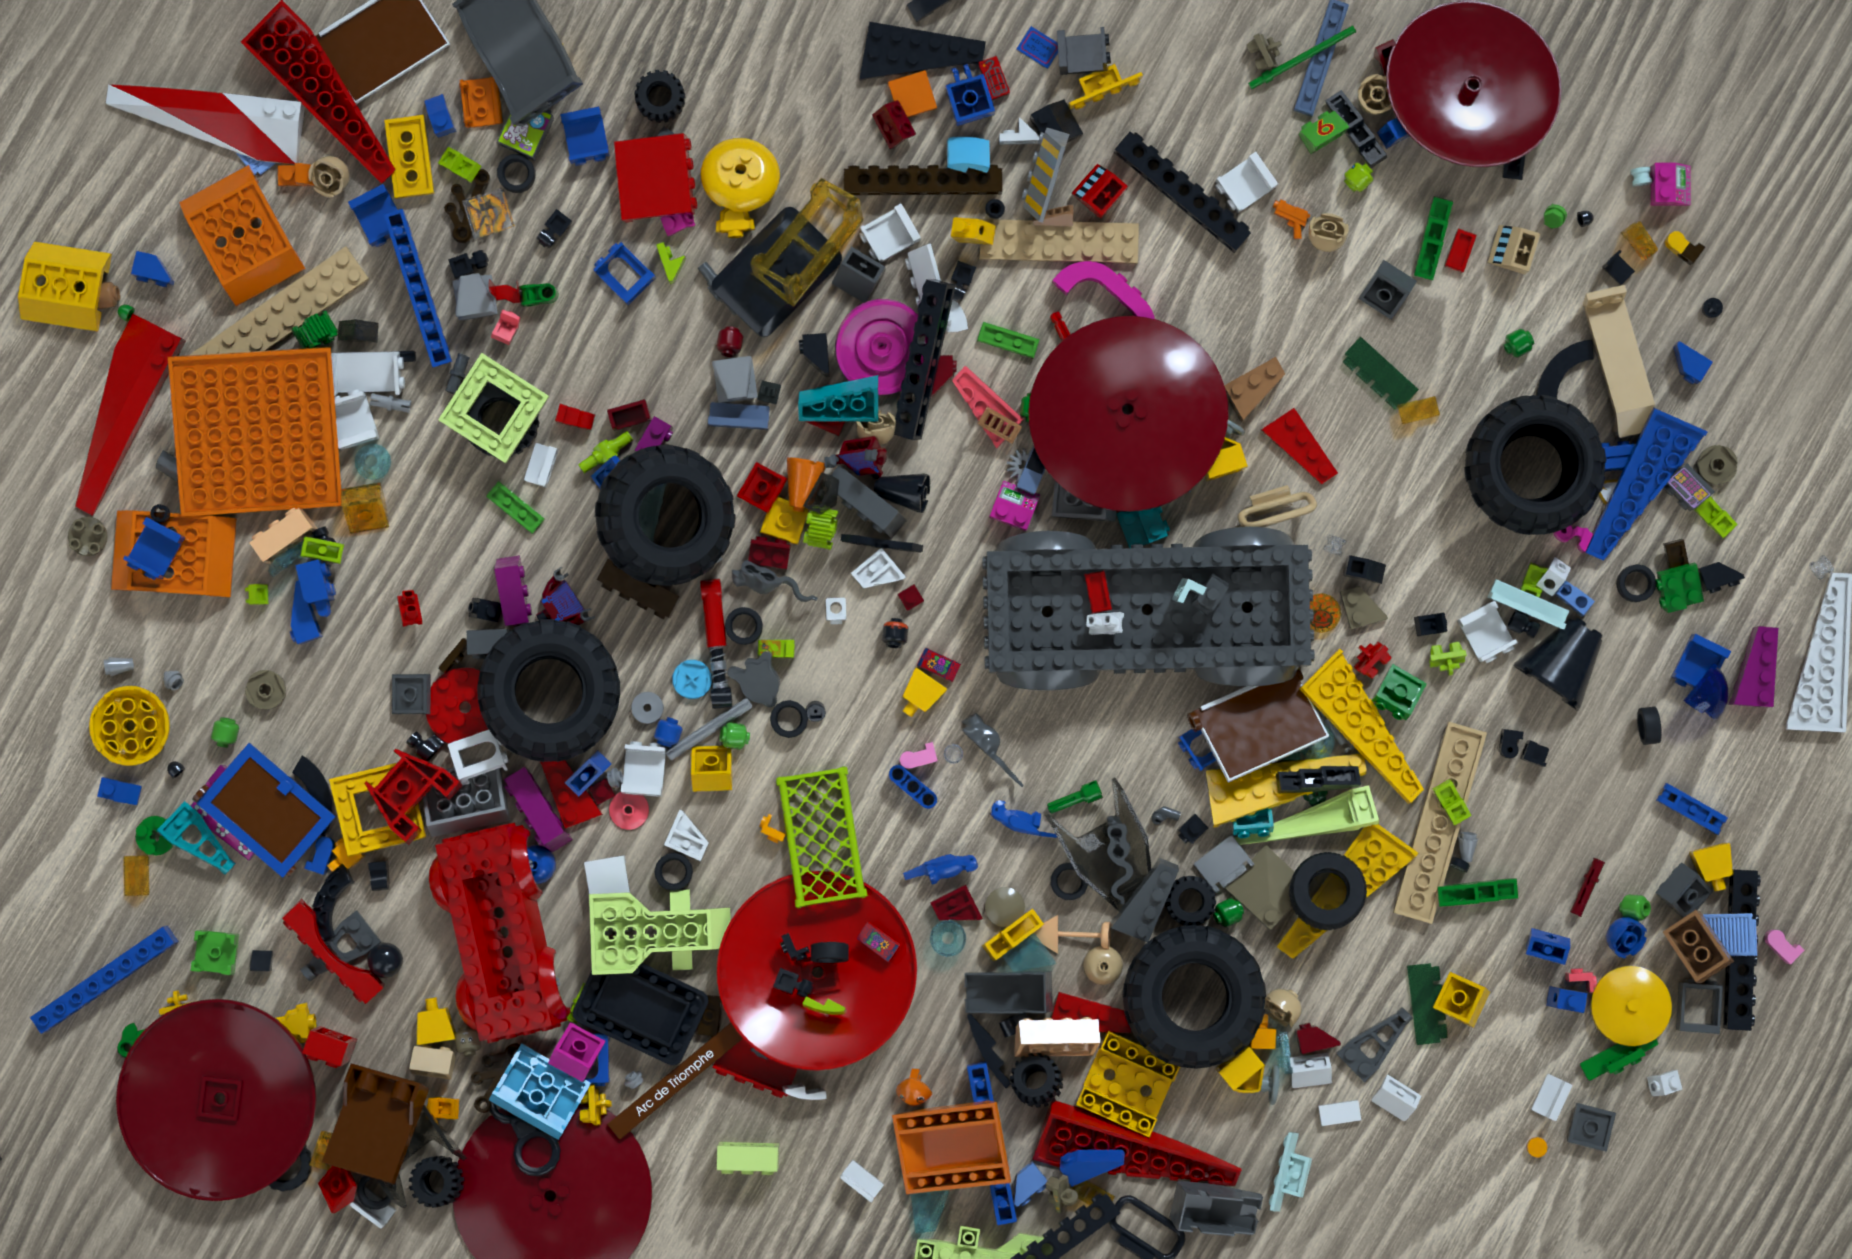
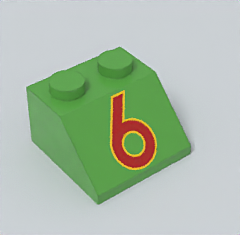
(1322, 132)

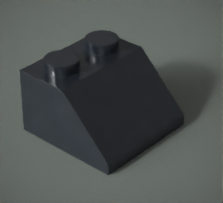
(1056, 117)
(816, 351)

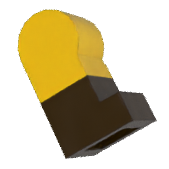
(1682, 248)

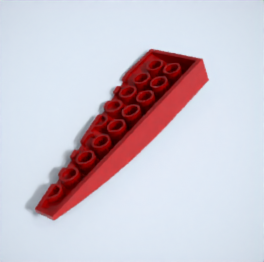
(1157, 1156)

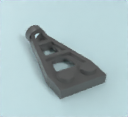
(358, 930)
(1357, 1060)

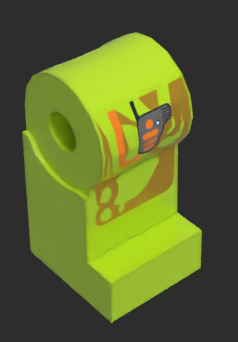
(778, 648)

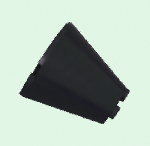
(1564, 661)

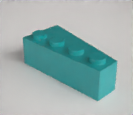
(841, 402)

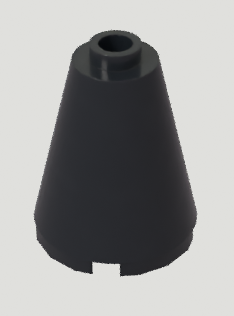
(905, 490)

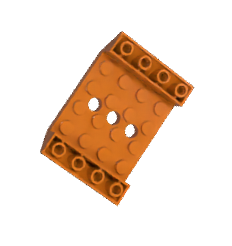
(249, 262)
(199, 566)

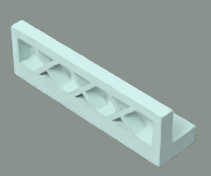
(1184, 587)
(1528, 604)

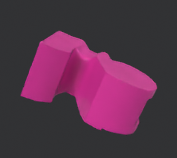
(1568, 533)

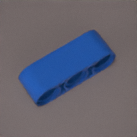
(917, 796)

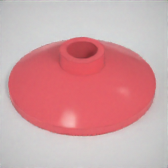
(639, 812)

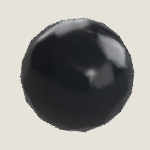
(385, 960)

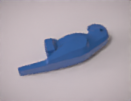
(1018, 820)
(943, 867)

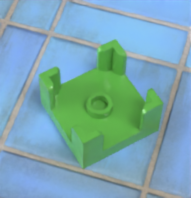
(215, 952)

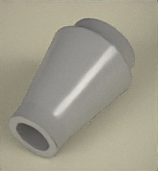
(116, 666)
(1467, 845)

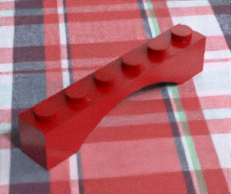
(361, 981)

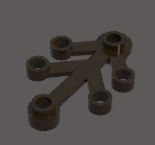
(460, 197)
(494, 1073)

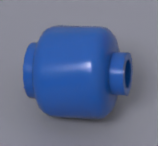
(668, 732)

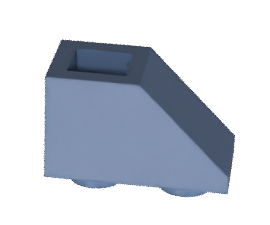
(1028, 1182)

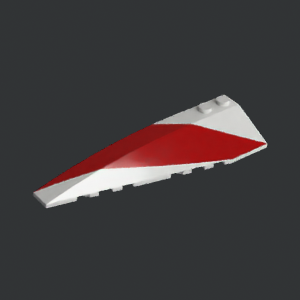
(245, 124)

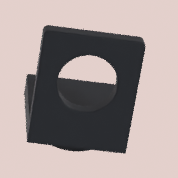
(1618, 268)

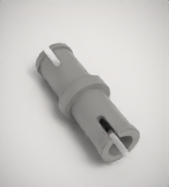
(390, 403)

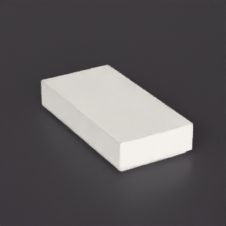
(1339, 1112)

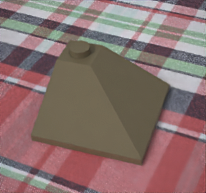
(1264, 887)

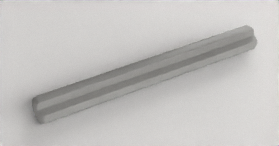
(708, 729)

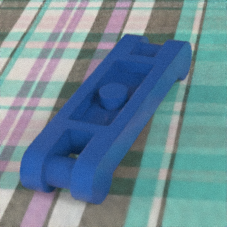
(1692, 809)

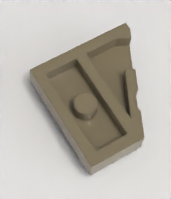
(1360, 608)

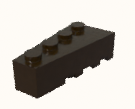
(645, 594)

